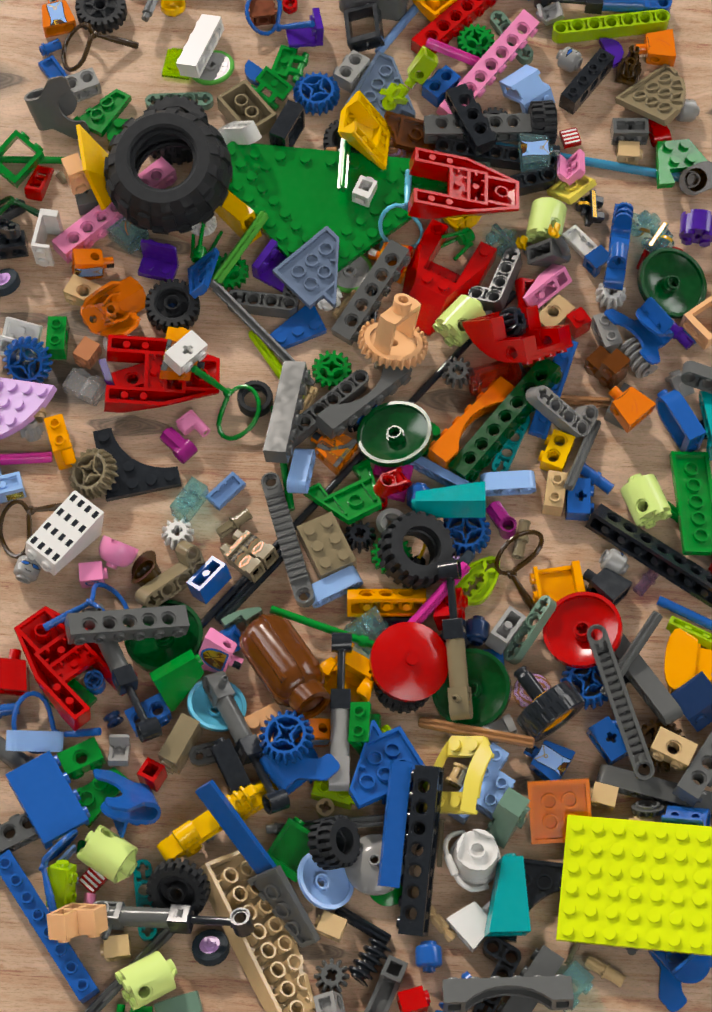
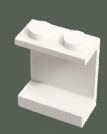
(47, 223)

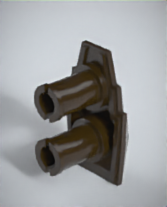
(629, 68)

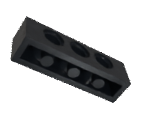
(586, 81)
(462, 113)

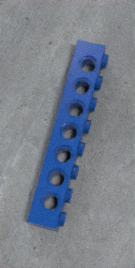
(36, 913)

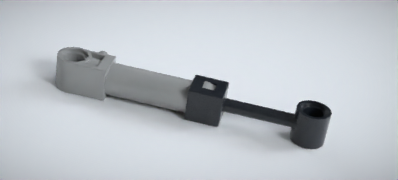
(340, 714)

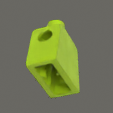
(425, 63)

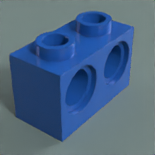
(440, 82)
(149, 706)

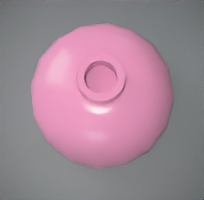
(116, 552)

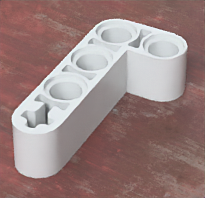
(240, 132)

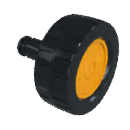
(548, 708)

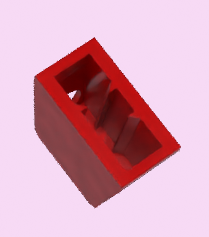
(14, 674)

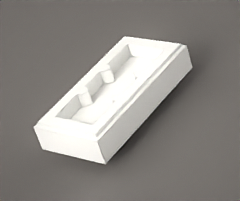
(579, 241)

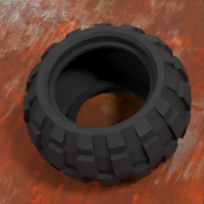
(177, 206)

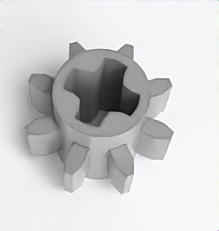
(32, 431)

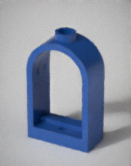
(679, 420)

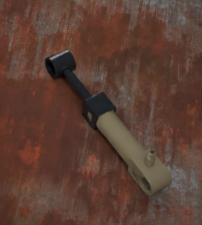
(455, 635)

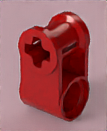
(658, 132)
(391, 483)

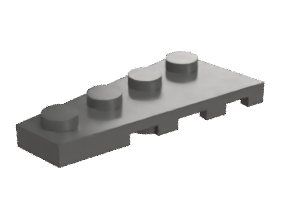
(286, 905)

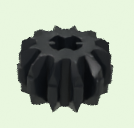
(514, 321)
(363, 530)

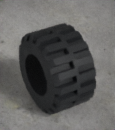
(544, 119)
(334, 842)

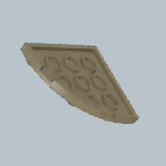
(656, 96)

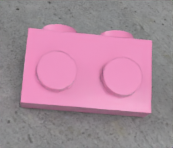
(572, 168)

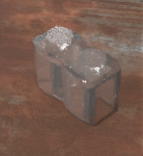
(84, 386)

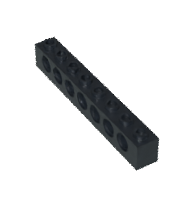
(652, 553)
(426, 861)

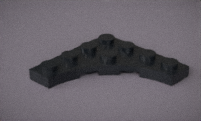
(134, 476)
(541, 881)

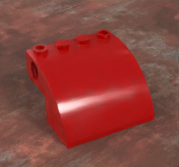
(490, 337)

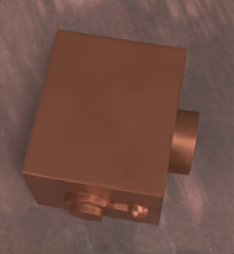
(262, 12)

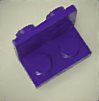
(307, 36)
(158, 260)
(266, 262)

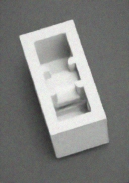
(185, 353)

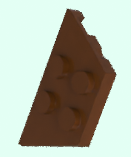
(406, 132)

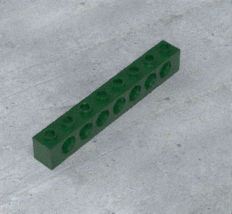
(496, 422)

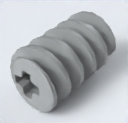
(638, 363)

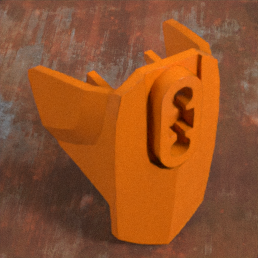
(123, 302)

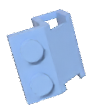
(526, 87)

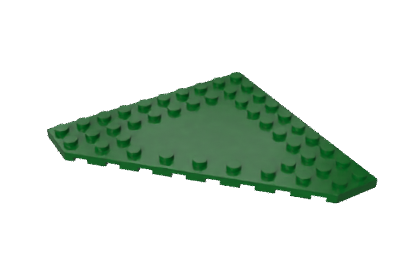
(302, 195)

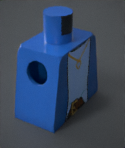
(549, 760)

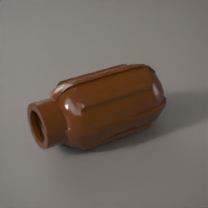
(285, 665)

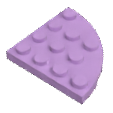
(20, 402)

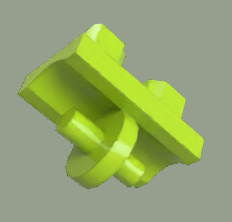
(395, 95)

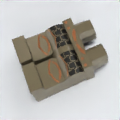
(249, 554)

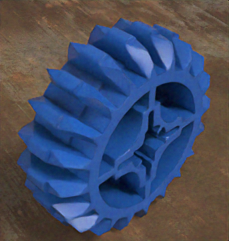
(319, 98)
(26, 345)
(472, 532)
(594, 685)
(293, 732)

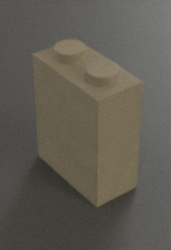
(179, 743)

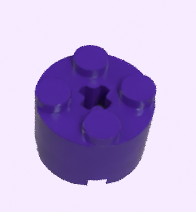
(696, 227)

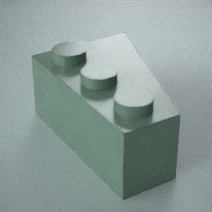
(508, 815)

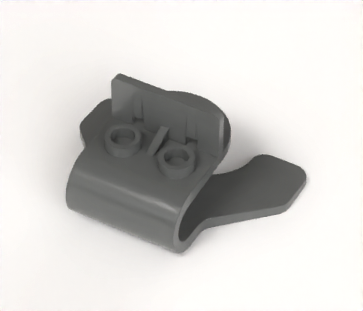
(52, 106)

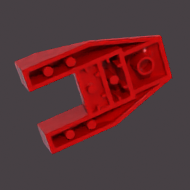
(471, 187)
(436, 285)
(156, 391)
(57, 663)

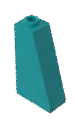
(453, 501)
(509, 901)

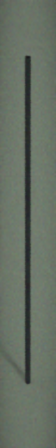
(338, 479)

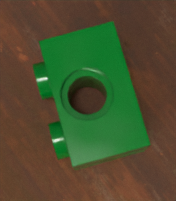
(57, 337)
(70, 756)

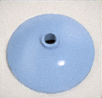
(334, 888)

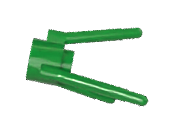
(464, 237)
(198, 252)

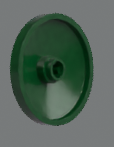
(672, 281)
(394, 434)
(154, 653)
(489, 689)

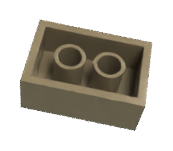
(245, 104)
(325, 545)

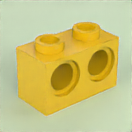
(557, 452)

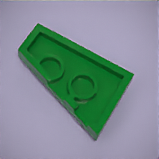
(104, 113)
(94, 795)

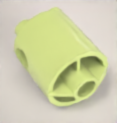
(542, 214)
(450, 323)
(645, 500)
(108, 854)
(147, 979)

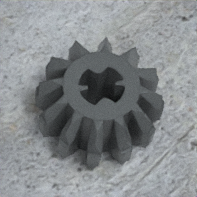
(452, 377)
(323, 975)

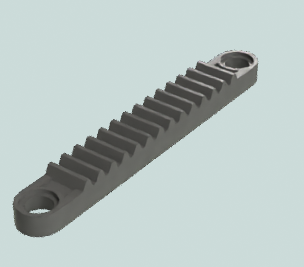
(287, 540)
(620, 702)

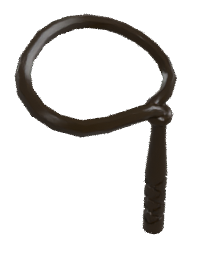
(93, 34)
(30, 511)
(513, 573)

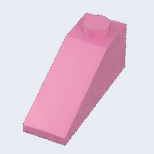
(547, 285)

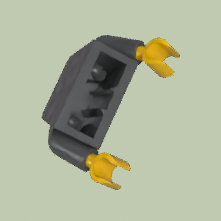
(547, 251)

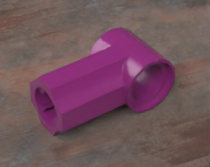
(181, 448)
(501, 519)

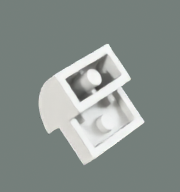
(16, 328)

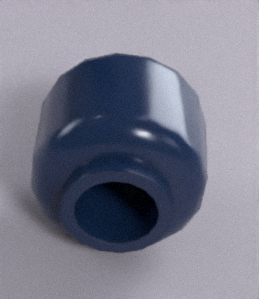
(477, 630)

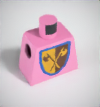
(218, 652)

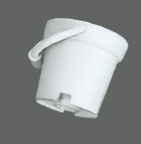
(472, 858)

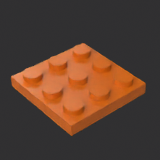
(552, 803)

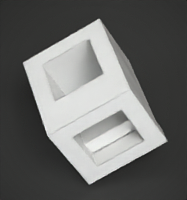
(364, 190)

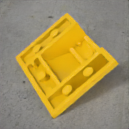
(365, 129)
(93, 166)

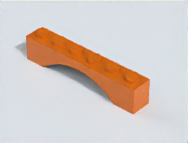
(447, 446)

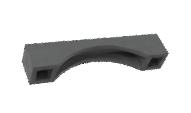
(338, 417)
(551, 991)

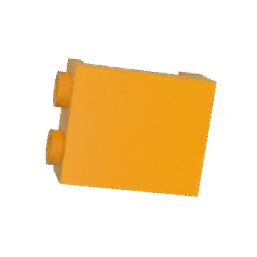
(60, 441)
(557, 581)

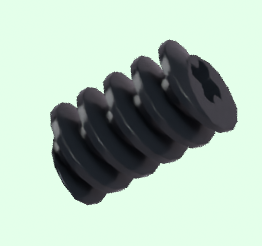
(368, 961)

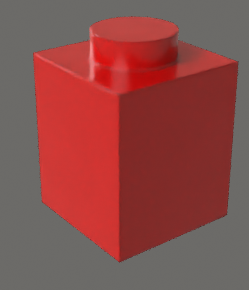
(578, 322)
(152, 774)

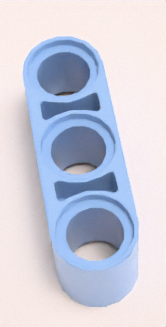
(301, 471)
(509, 482)
(335, 586)
(34, 741)

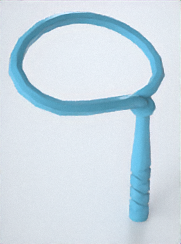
(407, 190)

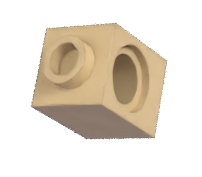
(629, 152)
(603, 796)
(330, 926)
(116, 948)

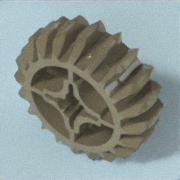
(94, 462)

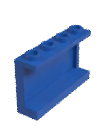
(48, 798)

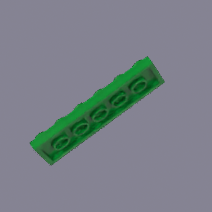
(693, 500)

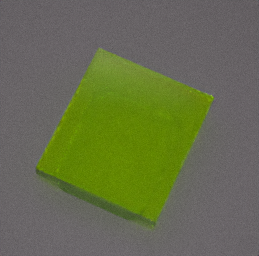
(170, 69)

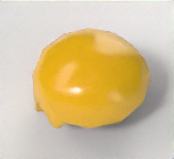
(173, 7)

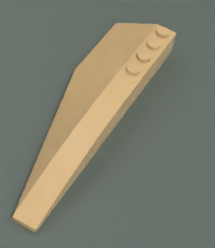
(268, 954)

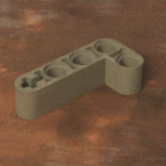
(173, 579)

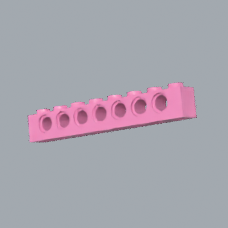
(524, 22)
(91, 222)

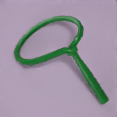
(227, 392)

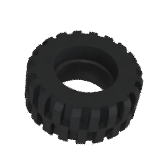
(177, 154)
(396, 561)

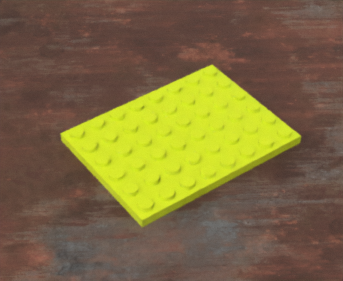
(637, 885)

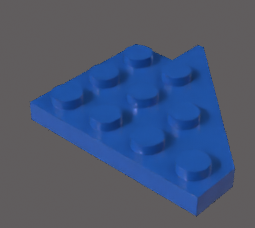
(373, 767)

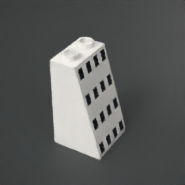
(65, 533)

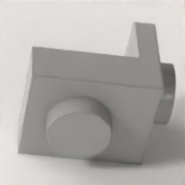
(550, 13)
(677, 384)
(119, 750)

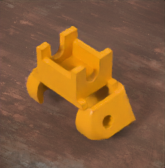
(685, 659)
(356, 675)

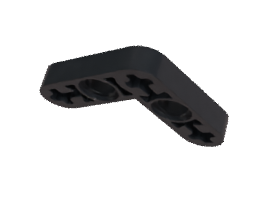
(9, 228)

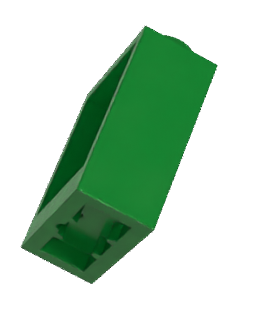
(17, 179)

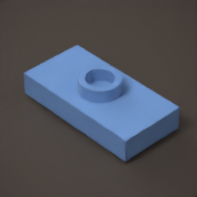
(225, 491)

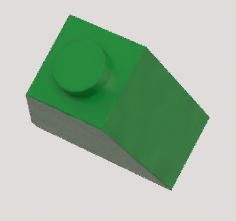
(177, 678)

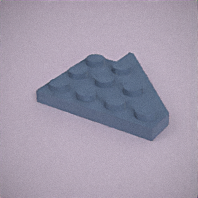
(379, 75)
(313, 269)

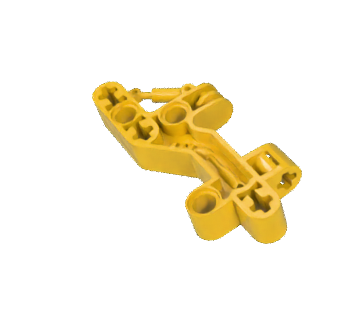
(189, 837)

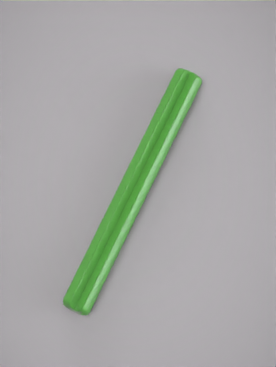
(240, 247)

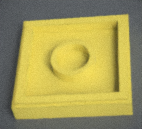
(571, 193)

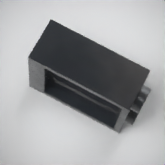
(374, 39)
(288, 125)
(229, 764)

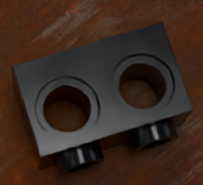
(14, 247)

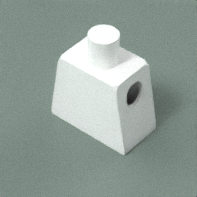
(470, 924)

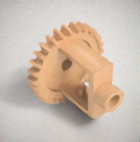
(393, 335)

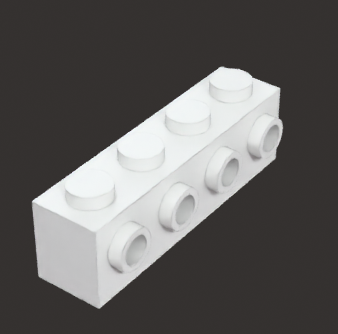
(200, 46)

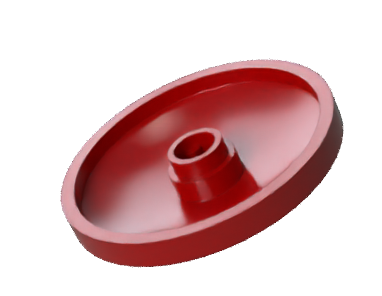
(568, 627)
(409, 661)

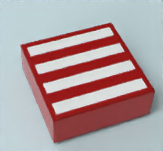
(570, 138)
(92, 880)

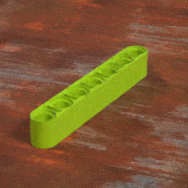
(610, 26)

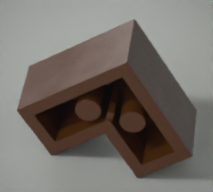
(607, 366)

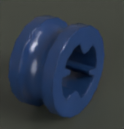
(113, 719)

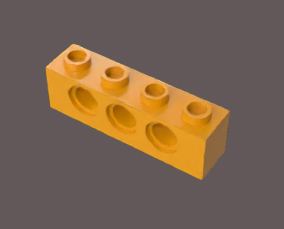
(388, 601)

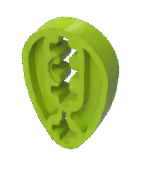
(488, 583)

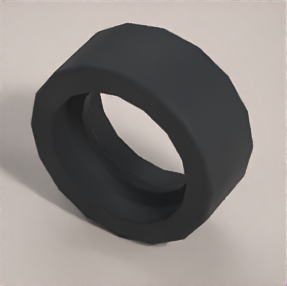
(258, 386)

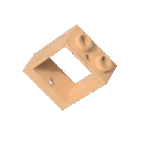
(694, 327)

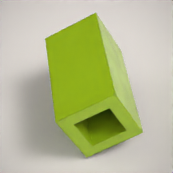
(339, 798)
(63, 882)

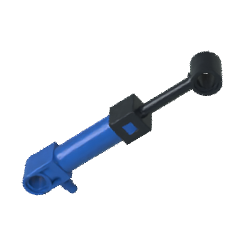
(626, 6)

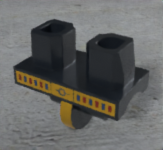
(588, 208)

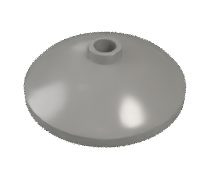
(364, 873)

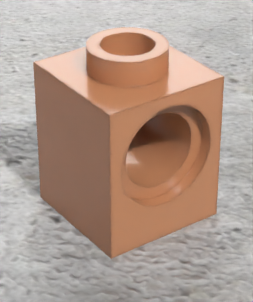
(87, 353)

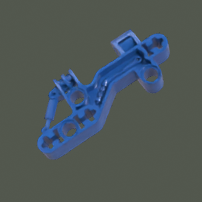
(618, 246)

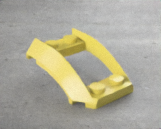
(464, 747)

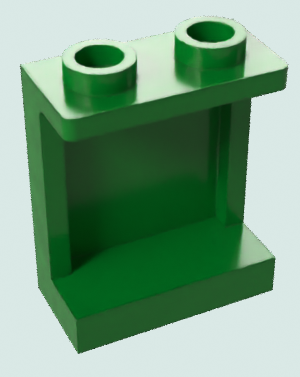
(360, 724)
(290, 847)

